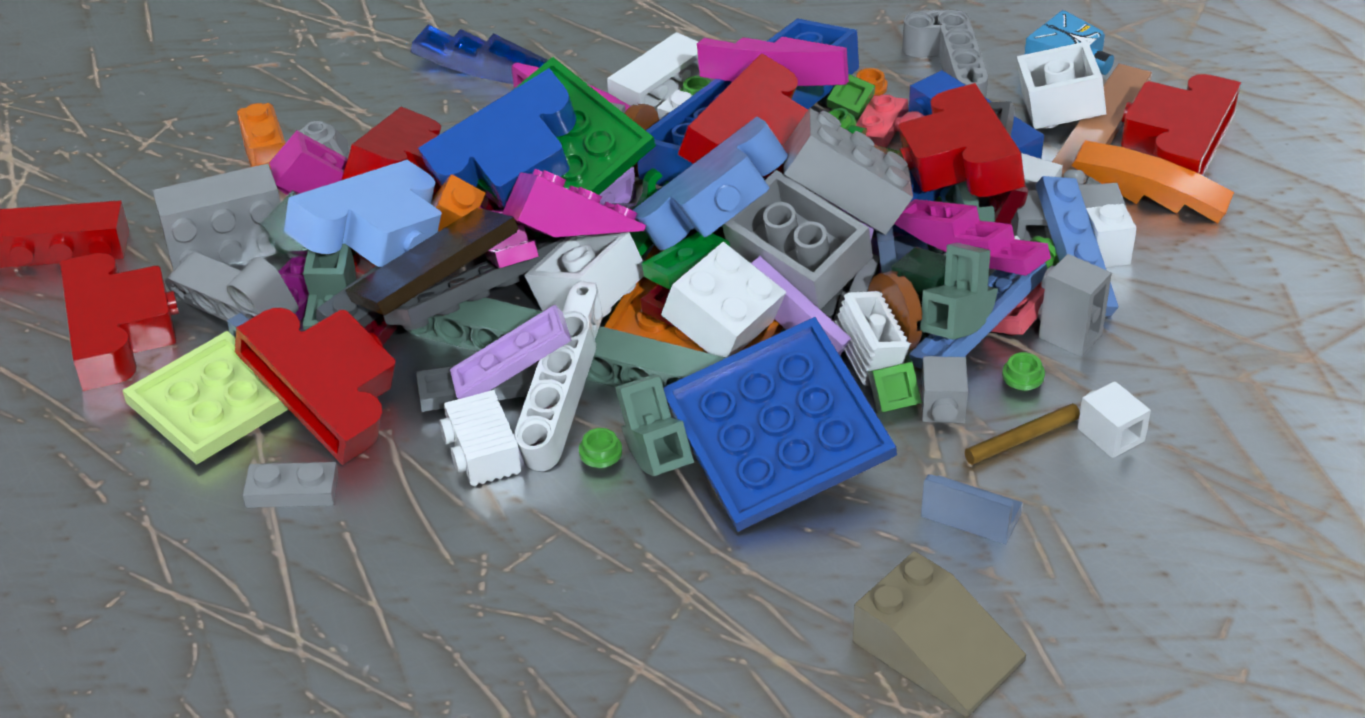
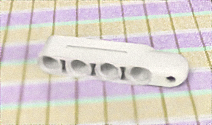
(563, 389)

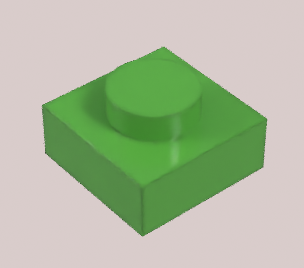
(852, 96)
(894, 387)

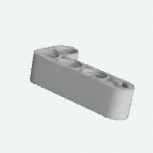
(949, 37)
(229, 291)

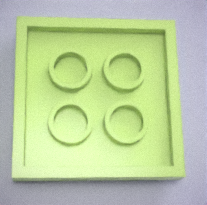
(204, 399)

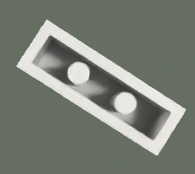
(657, 72)

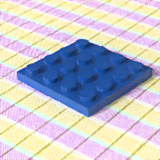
(778, 423)

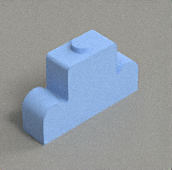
(372, 213)

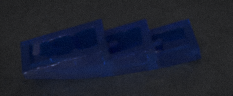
(472, 54)

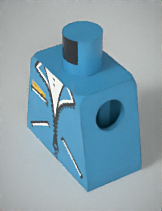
(1066, 30)

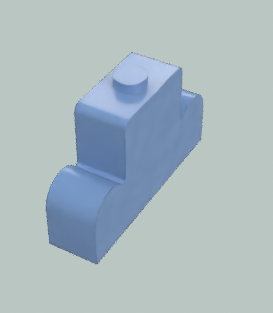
(713, 186)

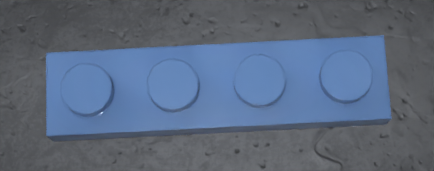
(1071, 224)
(1011, 291)

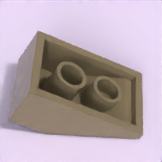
(935, 634)

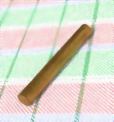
(1022, 434)

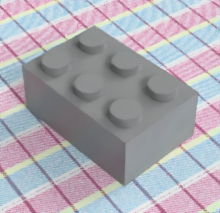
(848, 170)
(219, 216)
(801, 238)

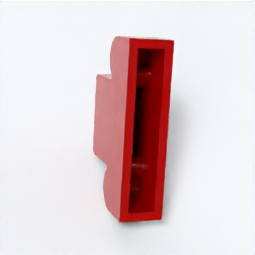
(760, 92)
(1180, 122)
(392, 142)
(961, 144)
(114, 317)
(321, 374)

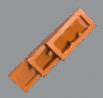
(1153, 177)

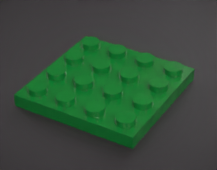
(599, 145)

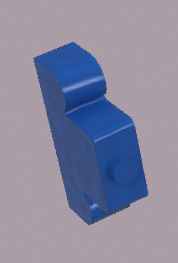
(506, 138)

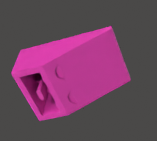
(553, 210)

